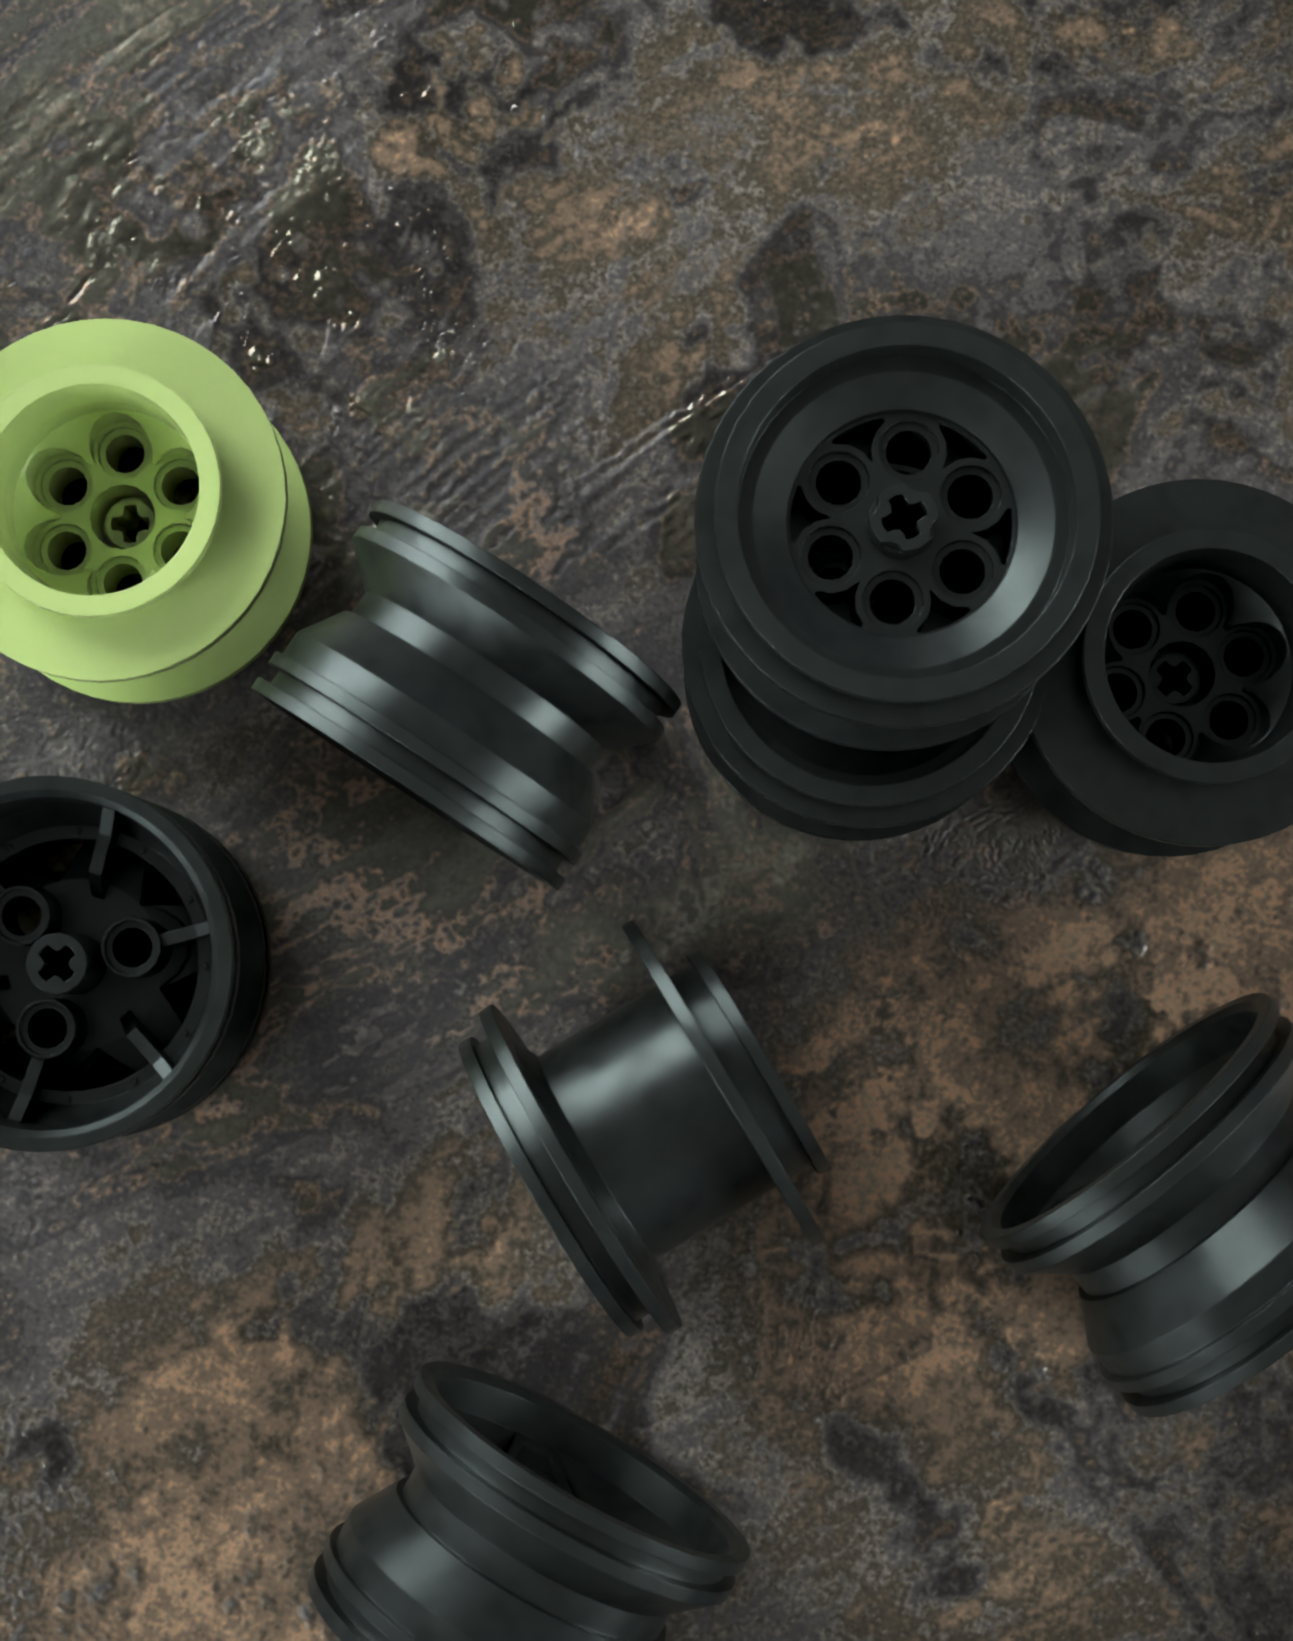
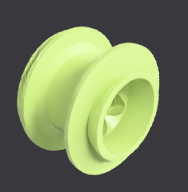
(198, 617)

